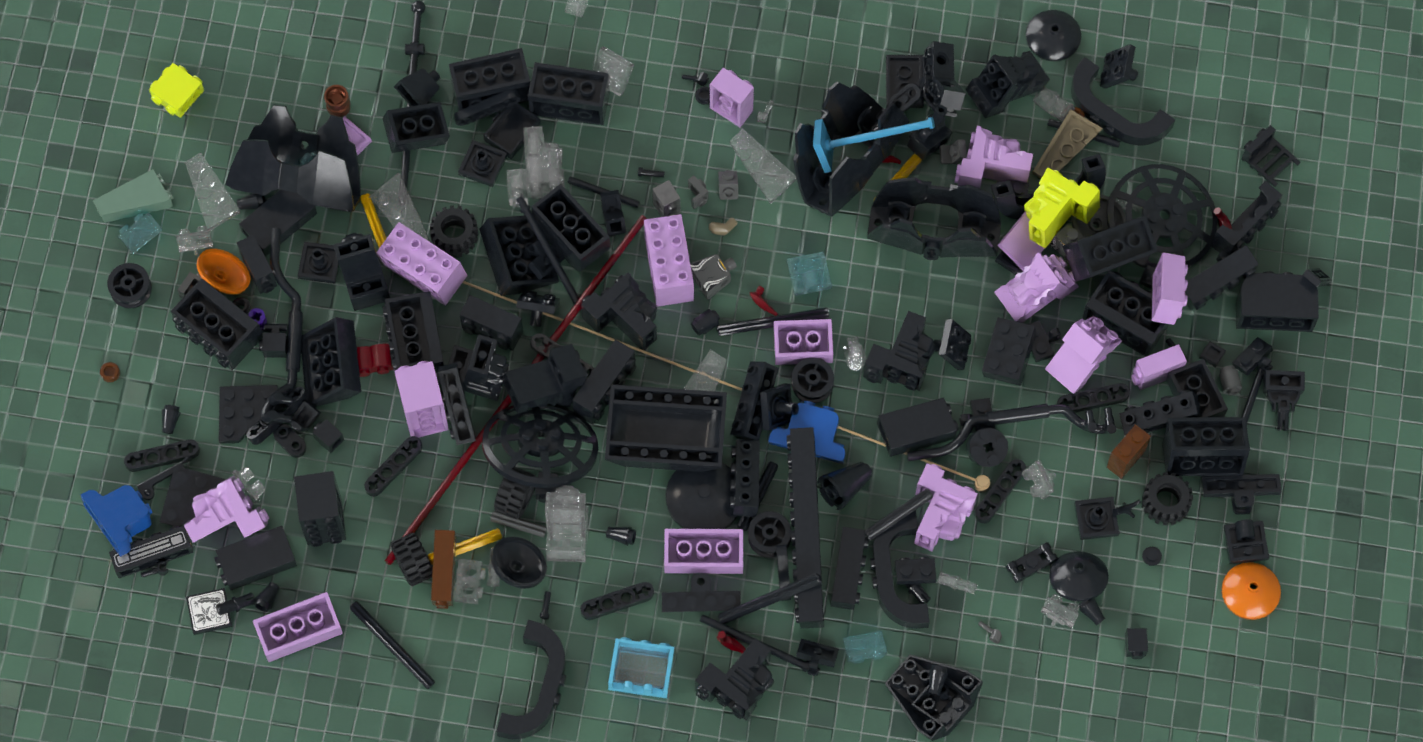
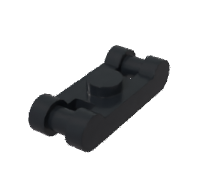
(1031, 562)

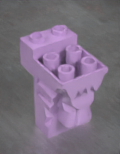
(994, 159)
(1036, 286)
(1081, 353)
(223, 506)
(946, 508)

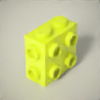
(176, 89)

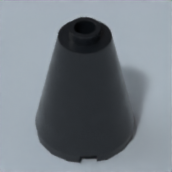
(844, 484)

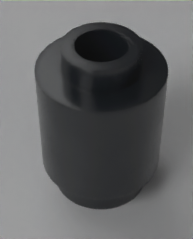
(705, 322)

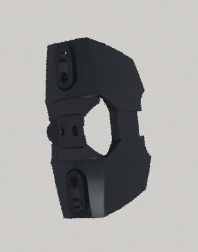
(844, 114)
(273, 162)
(895, 210)

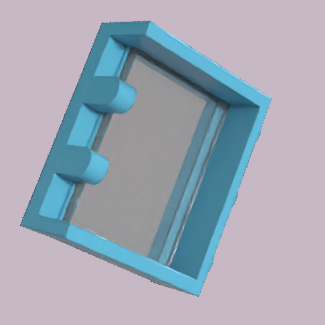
(641, 667)

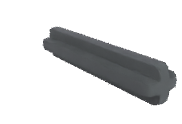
(520, 524)

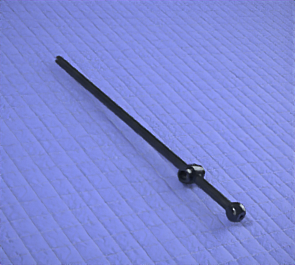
(413, 49)

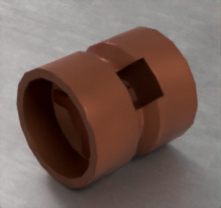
(337, 100)

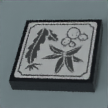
(204, 614)

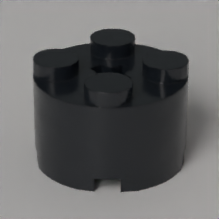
(997, 443)

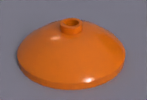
(223, 271)
(1248, 602)

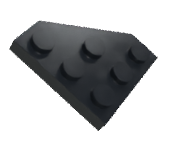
(240, 409)
(182, 488)

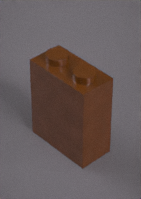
(1128, 451)

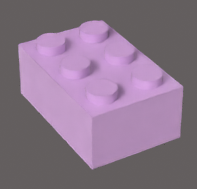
(731, 97)
(1169, 288)
(802, 340)

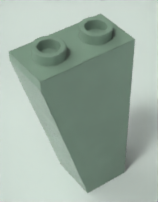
(136, 196)

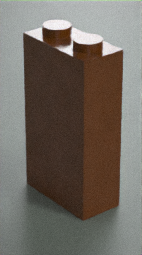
(443, 568)

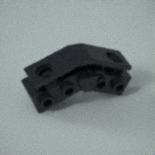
(938, 78)

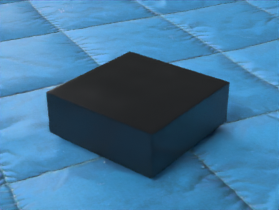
(1212, 354)

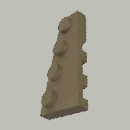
(1067, 143)

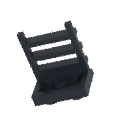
(1259, 148)

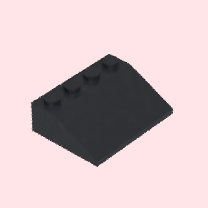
(506, 248)
(330, 362)

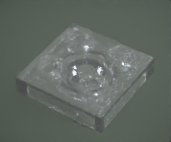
(617, 67)

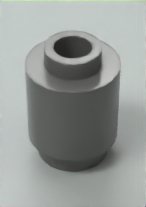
(1230, 380)

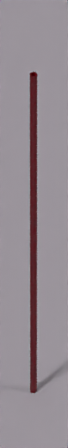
(507, 401)

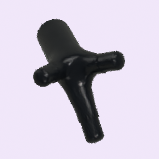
(1126, 509)

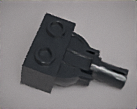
(927, 140)
(1284, 390)

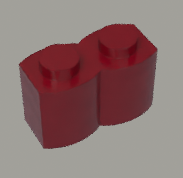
(374, 359)

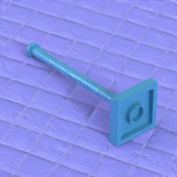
(824, 145)

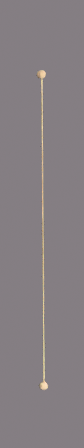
(981, 483)

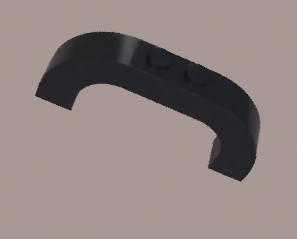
(1108, 119)
(1013, 205)
(904, 614)
(527, 725)

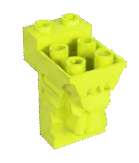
(1054, 204)

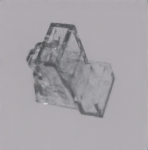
(542, 168)
(566, 525)

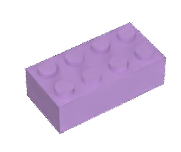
(703, 551)
(297, 627)

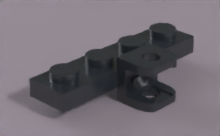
(1241, 489)
(700, 598)

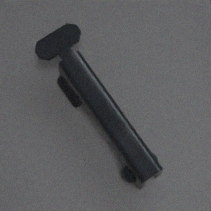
(146, 487)

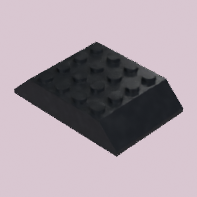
(665, 428)

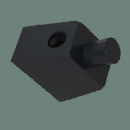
(418, 87)

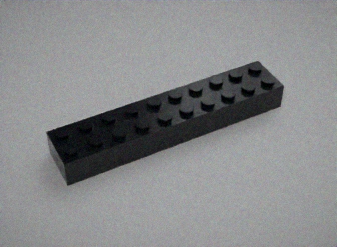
(806, 523)

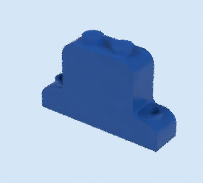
(825, 426)
(118, 515)

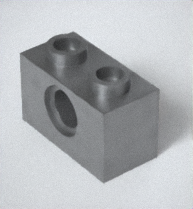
(666, 200)

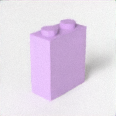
(1155, 367)

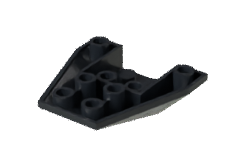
(928, 712)

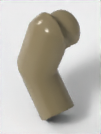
(722, 228)

